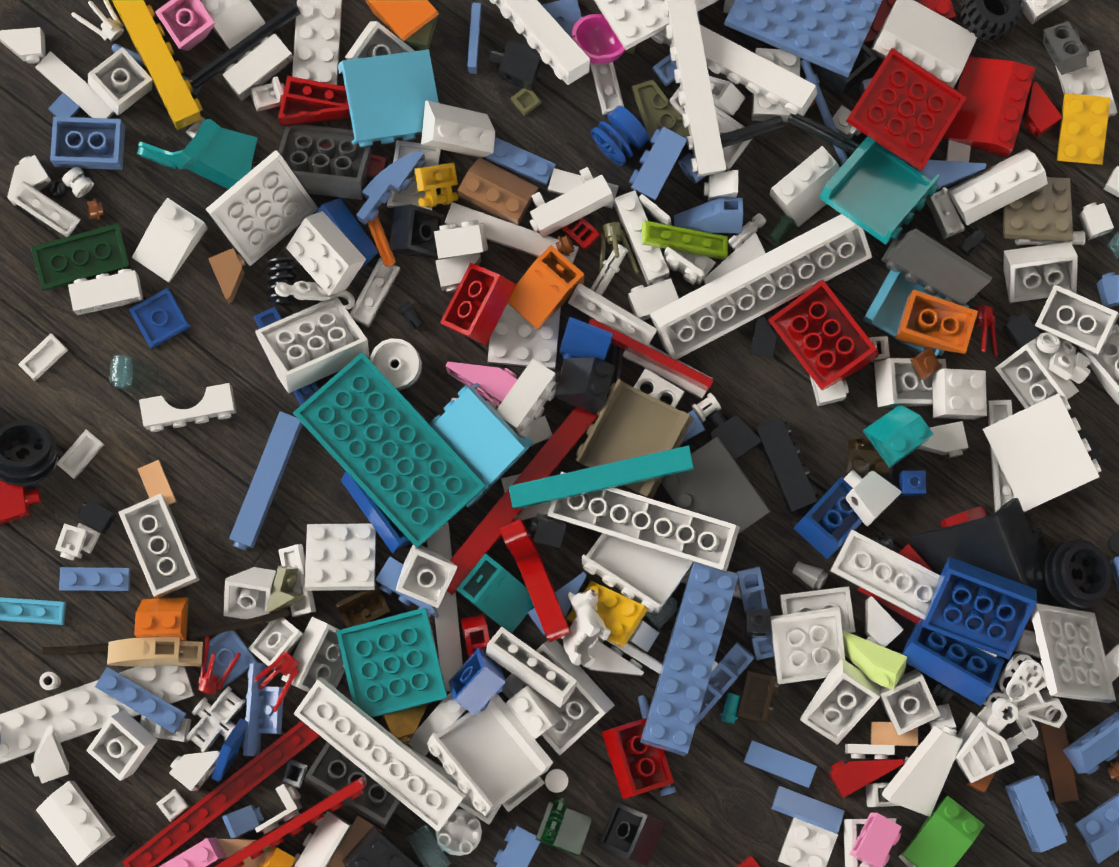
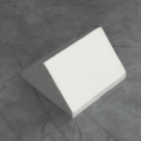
(276, 640)

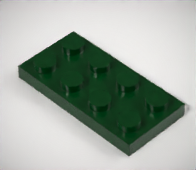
(80, 257)

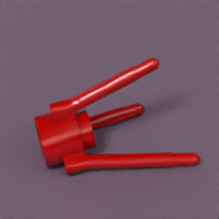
(985, 319)
(286, 665)
(208, 681)

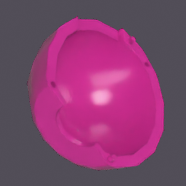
(597, 39)

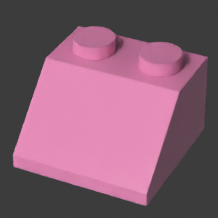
(186, 22)

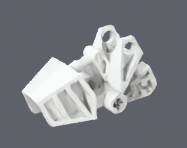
(982, 746)

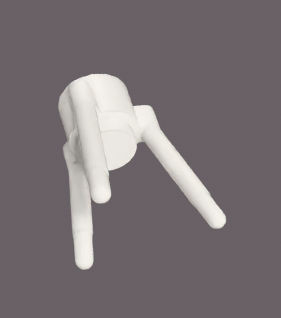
(110, 28)

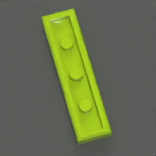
(684, 240)

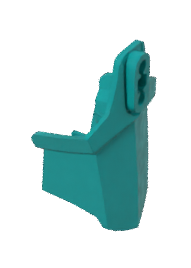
(212, 153)

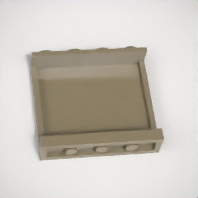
(632, 427)

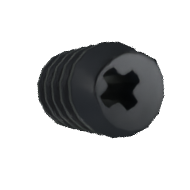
(280, 272)

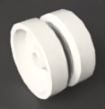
(409, 362)

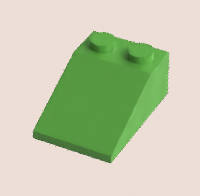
(943, 836)

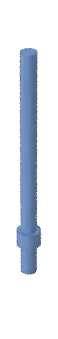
(821, 103)

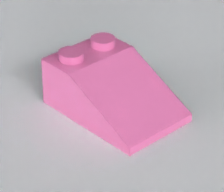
(492, 380)

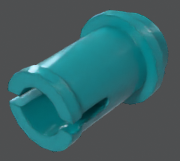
(730, 708)

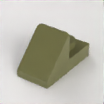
(282, 594)

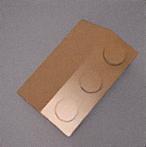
(497, 191)

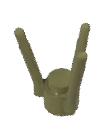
(614, 235)

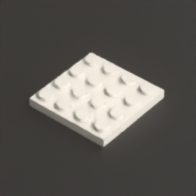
(262, 208)
(1072, 654)

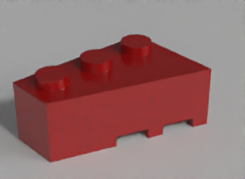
(312, 102)

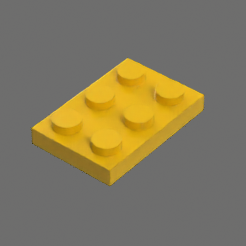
(1083, 128)
(617, 612)

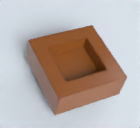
(926, 363)

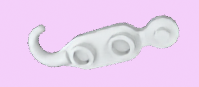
(311, 291)

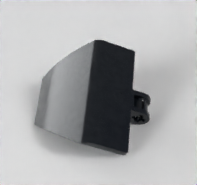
(993, 543)

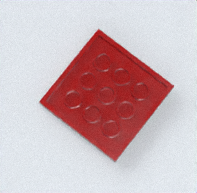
(906, 109)

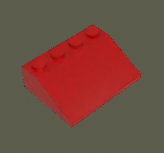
(993, 104)
(823, 336)

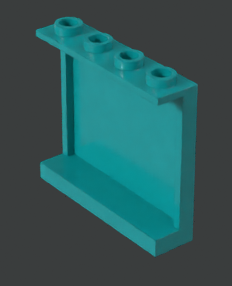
(878, 190)

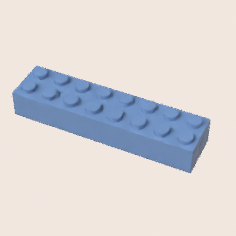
(689, 659)

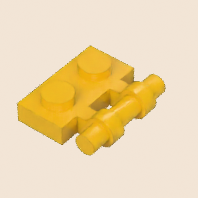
(434, 177)

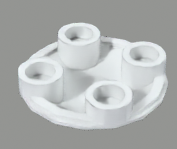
(460, 833)

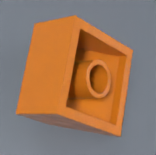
(162, 618)

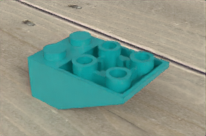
(496, 593)

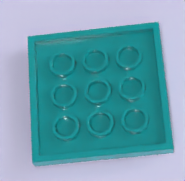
(392, 663)

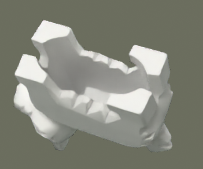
(585, 628)

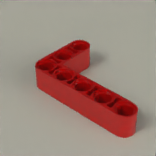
(536, 579)

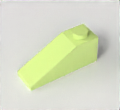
(875, 661)

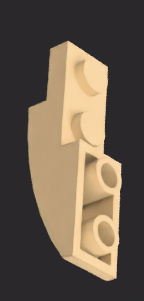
(154, 650)

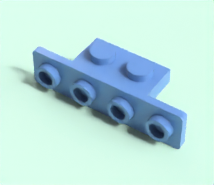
(260, 711)

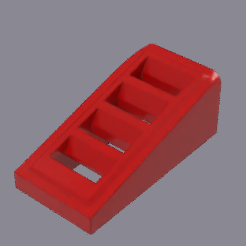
(583, 245)

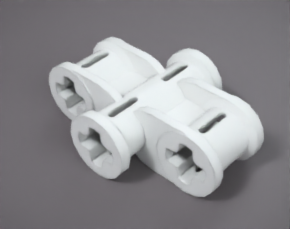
(211, 726)

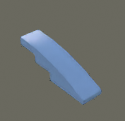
(724, 675)

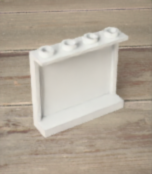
(1042, 452)
(636, 570)
(490, 755)

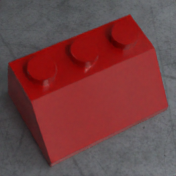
(636, 764)

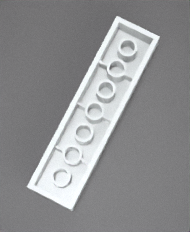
(651, 524)

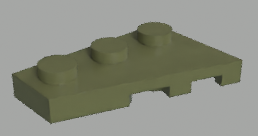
(656, 110)

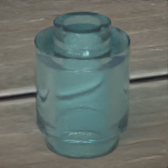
(121, 371)

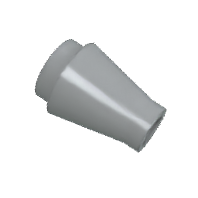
(811, 575)

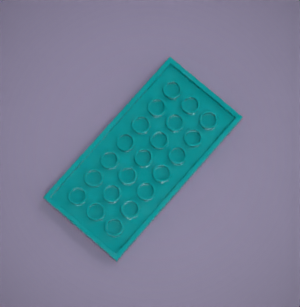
(389, 450)

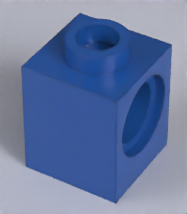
(912, 483)

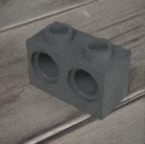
(1065, 47)

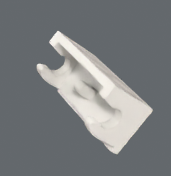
(944, 214)

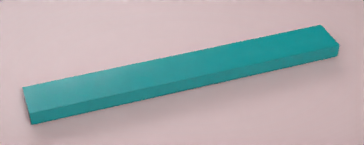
(601, 477)

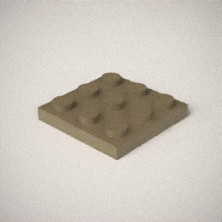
(1041, 214)

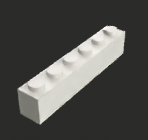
(546, 37)

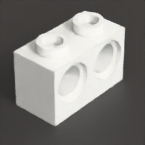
(660, 387)

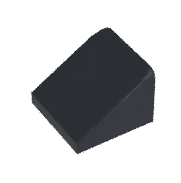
(295, 773)

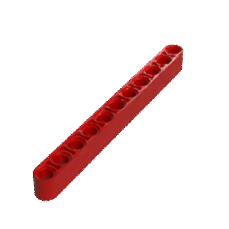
(541, 466)

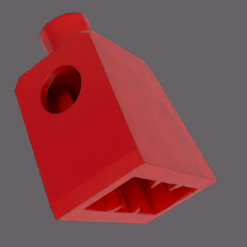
(16, 501)

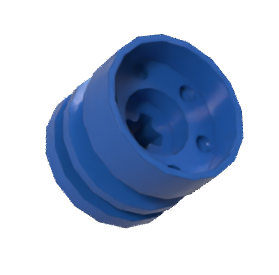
(622, 133)

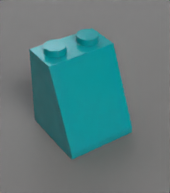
(898, 434)

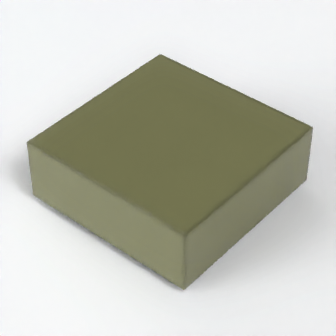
(525, 101)

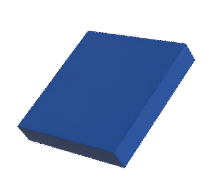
(159, 318)
(230, 749)

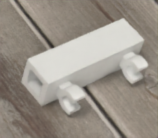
(571, 205)

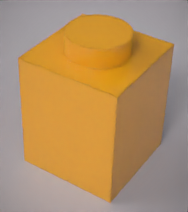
(276, 858)

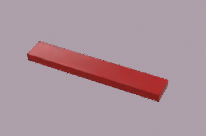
(656, 358)

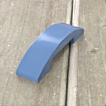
(753, 597)

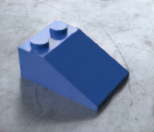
(585, 341)
(829, 520)

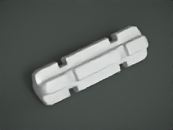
(747, 230)

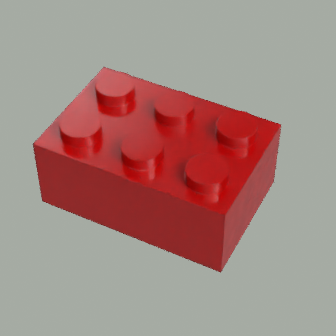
(478, 303)

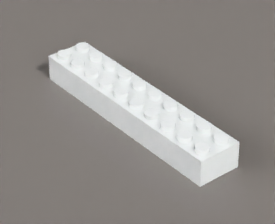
(760, 286)

